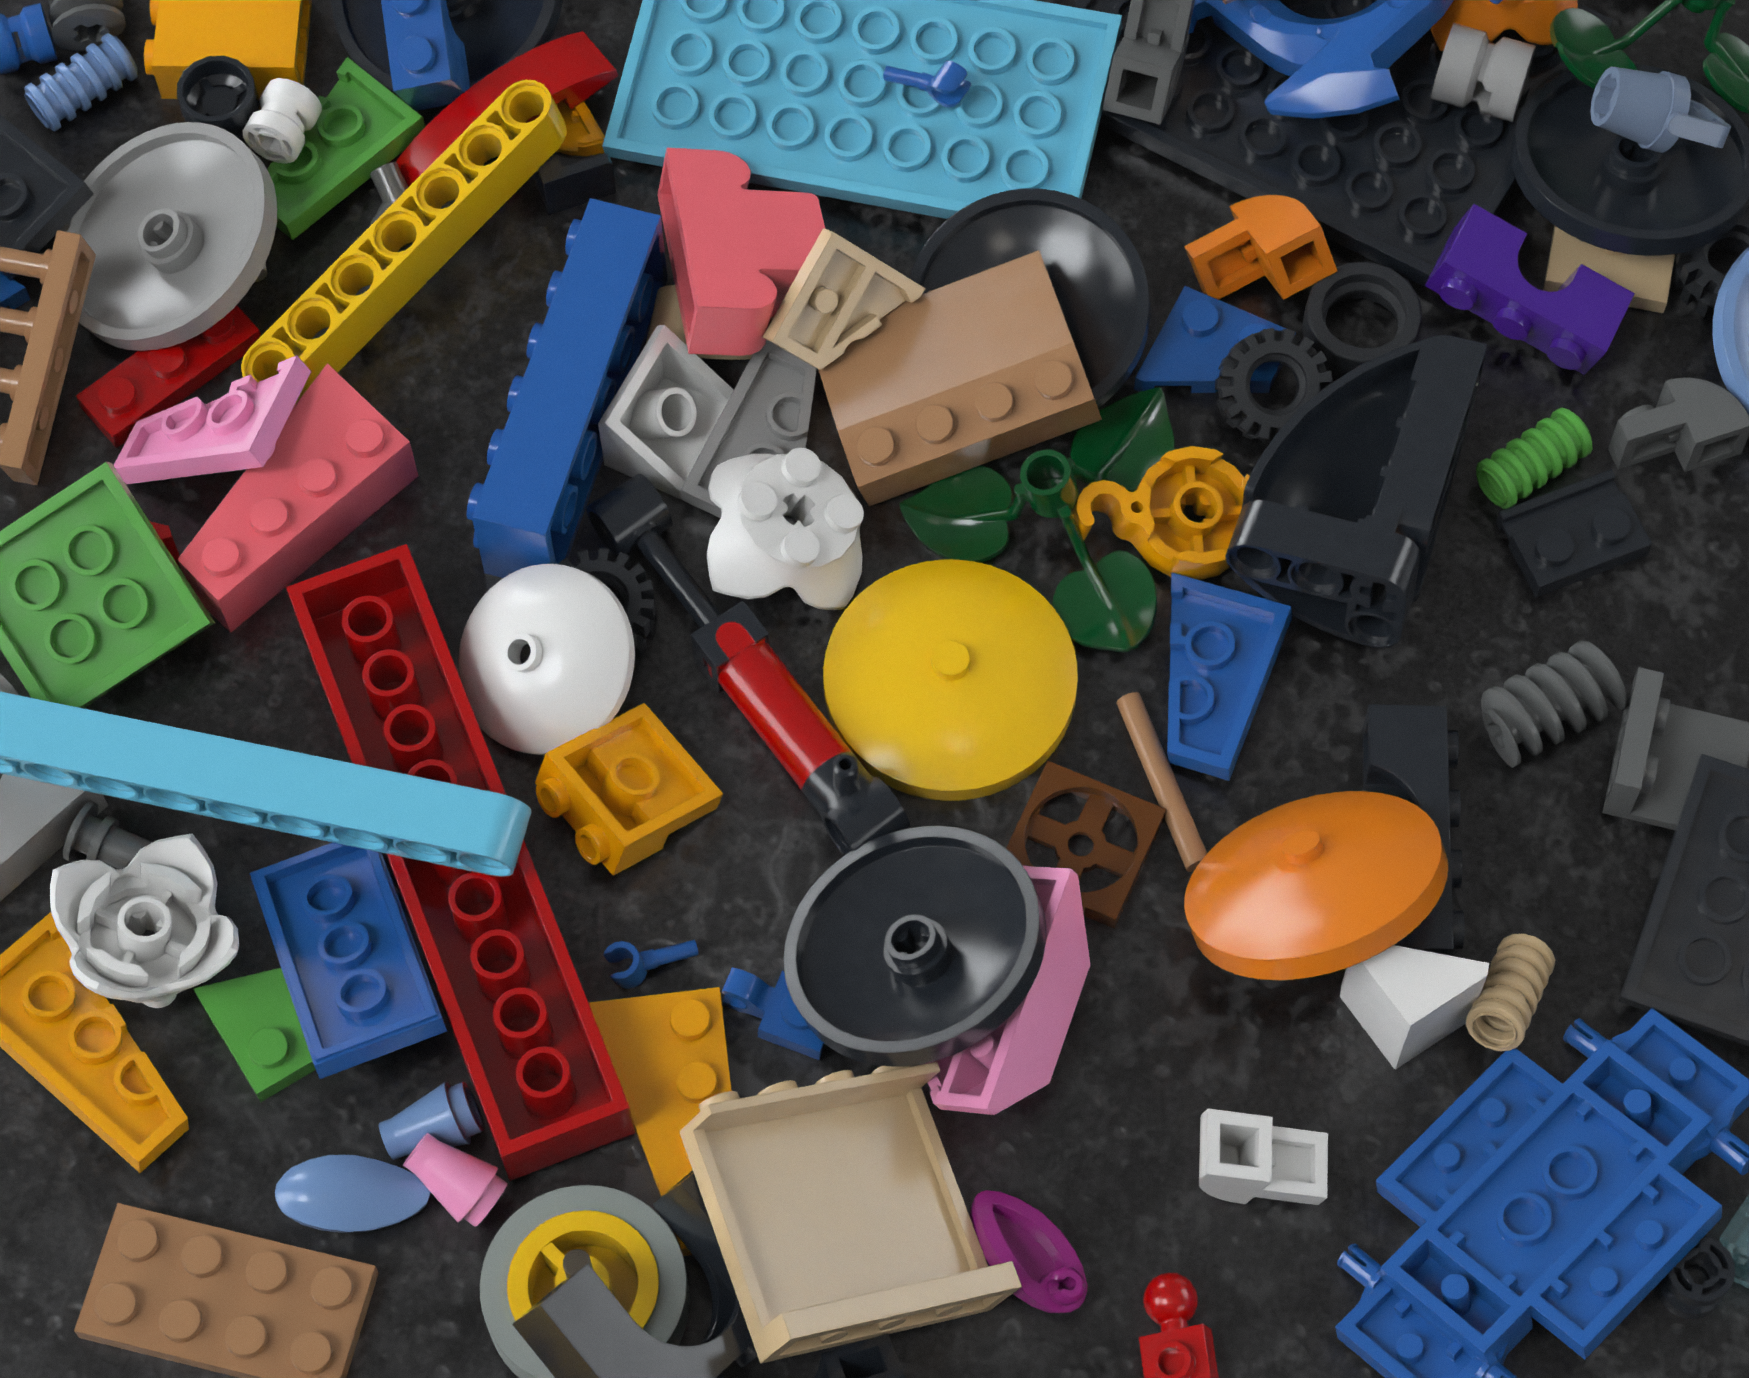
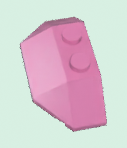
(1026, 1047)

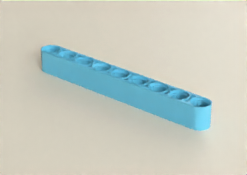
(261, 786)

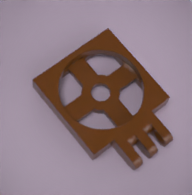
(1147, 818)

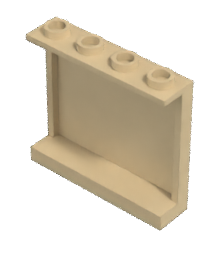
(839, 1211)

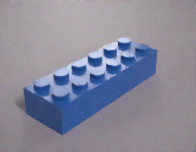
(577, 363)

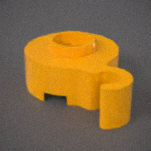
(1154, 515)

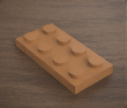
(224, 1299)

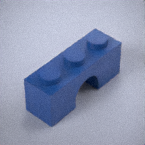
(424, 53)

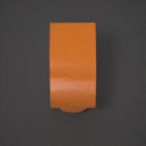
(1266, 238)

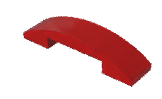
(566, 66)

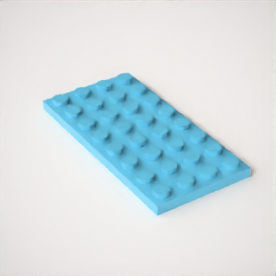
(809, 109)

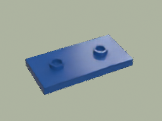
(346, 955)

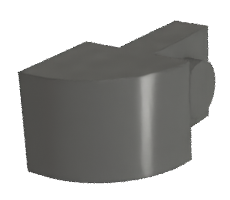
(1690, 418)

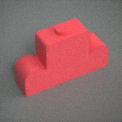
(730, 248)

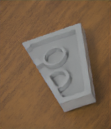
(763, 416)

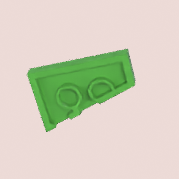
(354, 135)
(259, 1029)

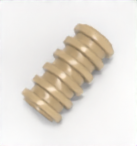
(1510, 992)

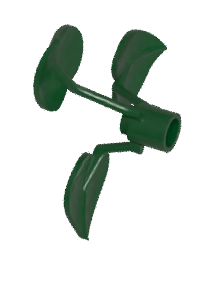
(1591, 49)
(966, 517)

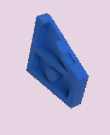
(1196, 341)

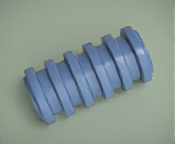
(81, 82)

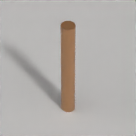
(1162, 779)

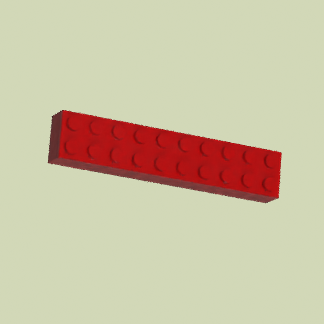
(482, 935)

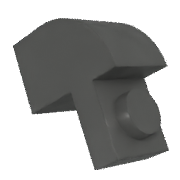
(1149, 59)

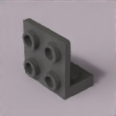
(1661, 750)

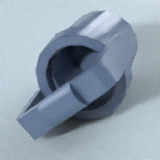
(1653, 110)

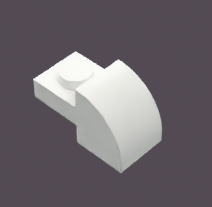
(1251, 1159)

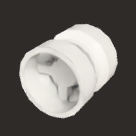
(280, 124)

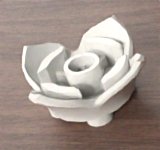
(761, 552)
(163, 890)

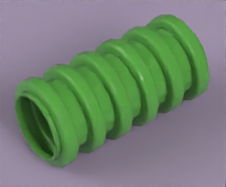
(1534, 458)

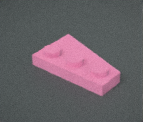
(214, 436)

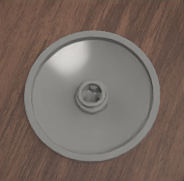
(175, 234)

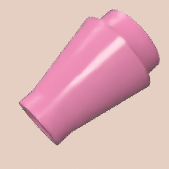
(456, 1179)

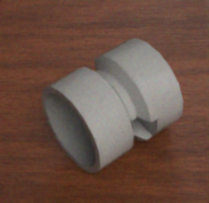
(1483, 72)

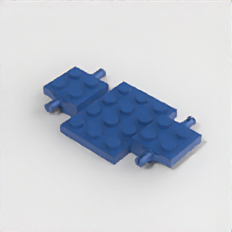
(1546, 1203)

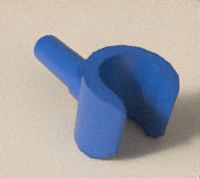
(945, 87)
(645, 960)

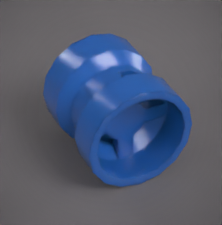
(33, 35)

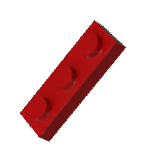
(164, 376)

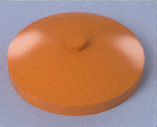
(1316, 885)

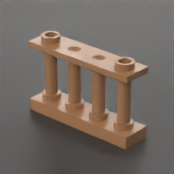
(50, 339)

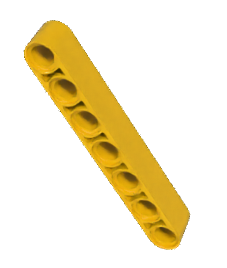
(416, 219)

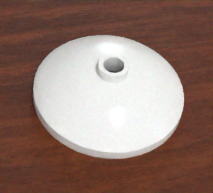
(576, 661)

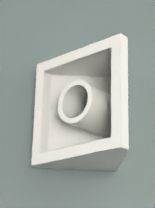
(662, 413)
(1411, 998)

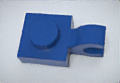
(779, 1015)

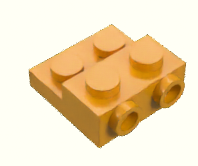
(624, 789)

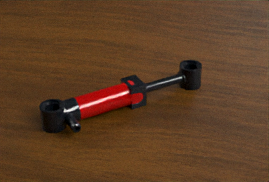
(737, 658)

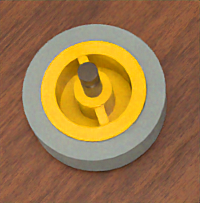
(560, 1235)

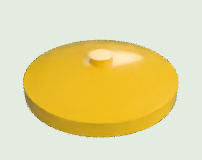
(950, 679)

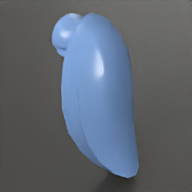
(349, 1194)

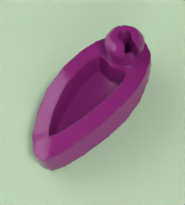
(1040, 1252)

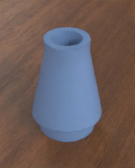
(444, 1113)

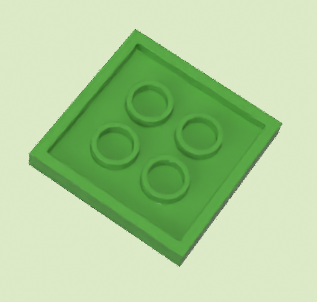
(90, 593)

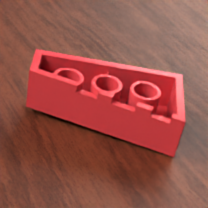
(322, 482)

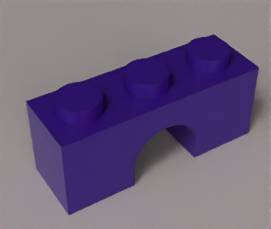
(1483, 276)

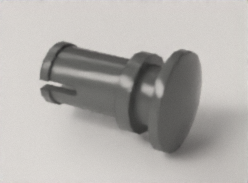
(101, 839)

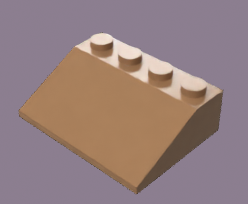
(958, 381)

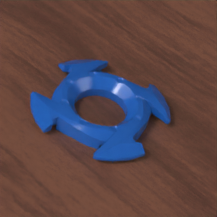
(1331, 63)

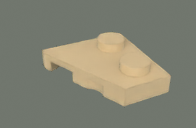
(836, 301)

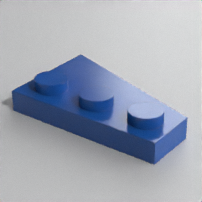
(1218, 670)

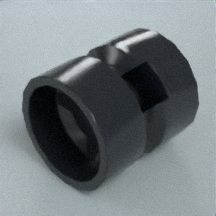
(218, 94)

